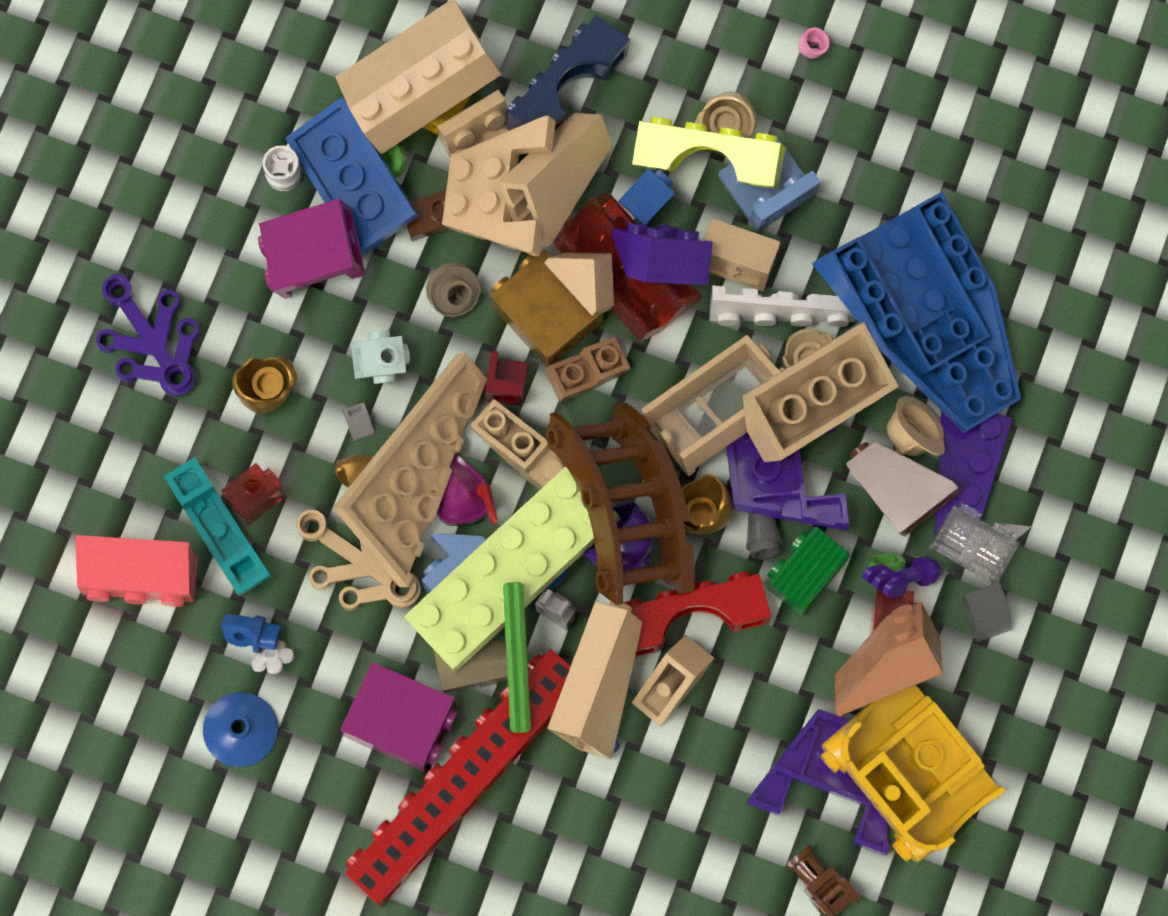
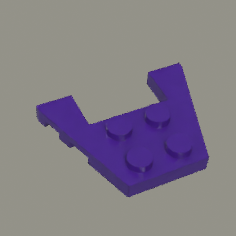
(779, 489)
(804, 764)

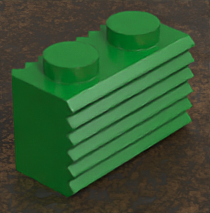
(807, 570)

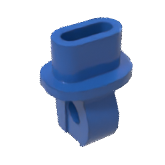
(249, 631)

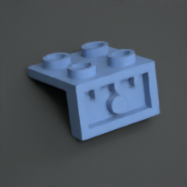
(767, 205)

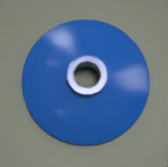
(242, 748)

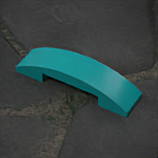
(216, 527)

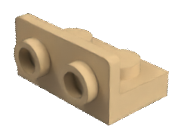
(475, 124)

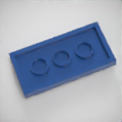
(351, 169)

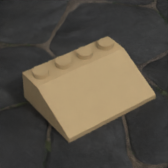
(416, 76)

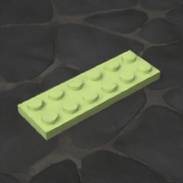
(526, 549)

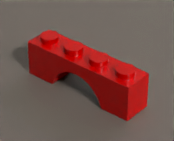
(737, 603)

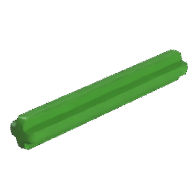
(516, 657)

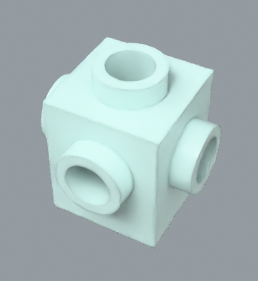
(368, 361)

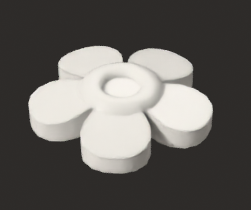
(272, 658)

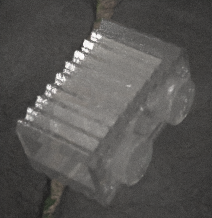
(974, 543)

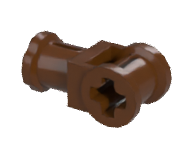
(823, 884)

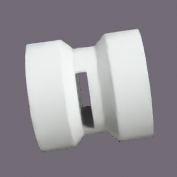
(277, 161)

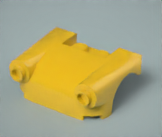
(912, 770)

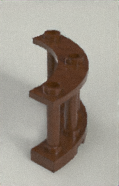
(659, 483)

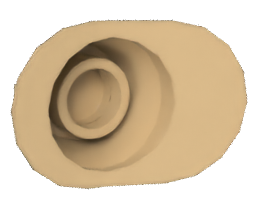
(915, 428)

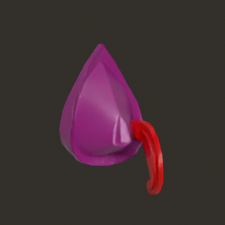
(465, 497)

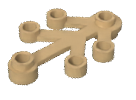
(362, 566)

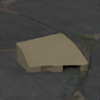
(483, 669)

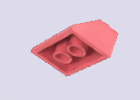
(136, 570)

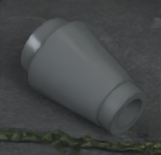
(763, 537)

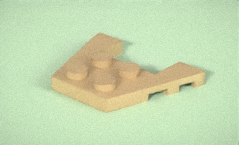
(473, 189)

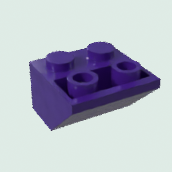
(663, 254)

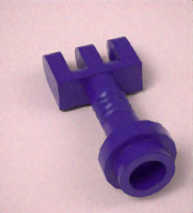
(894, 584)

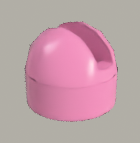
(813, 37)

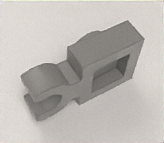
(555, 609)

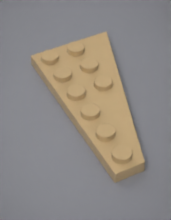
(410, 472)

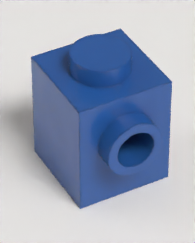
(647, 195)

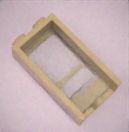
(707, 406)

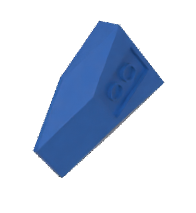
(929, 309)

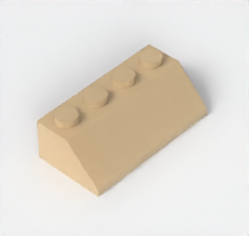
(816, 394)

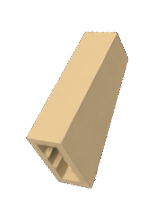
(551, 183)
(598, 681)

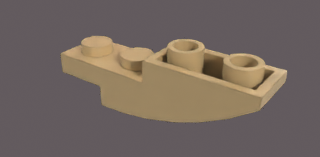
(517, 444)

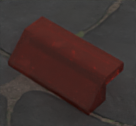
(640, 305)

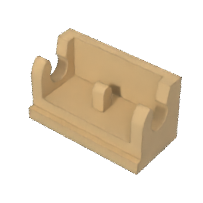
(741, 254)

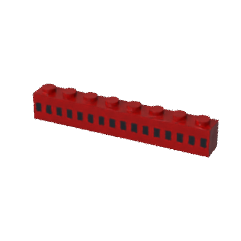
(455, 786)

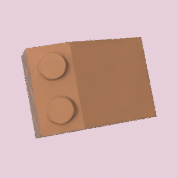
(893, 658)

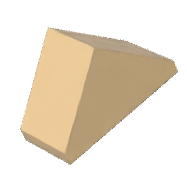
(587, 278)

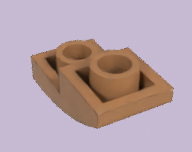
(587, 370)

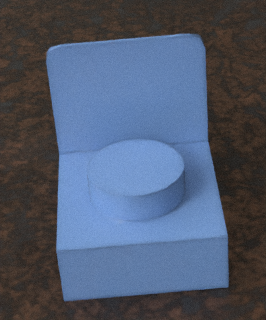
(455, 549)

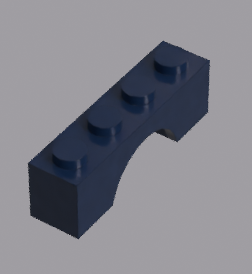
(593, 53)

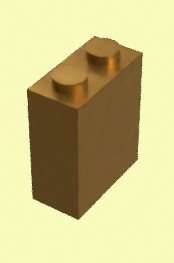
(542, 310)

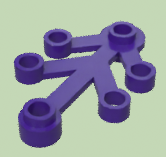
(151, 341)

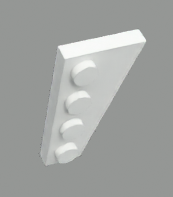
(779, 307)

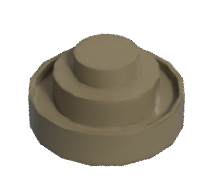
(453, 289)

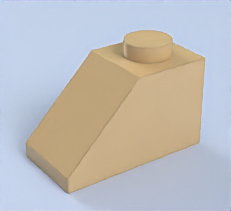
(672, 680)

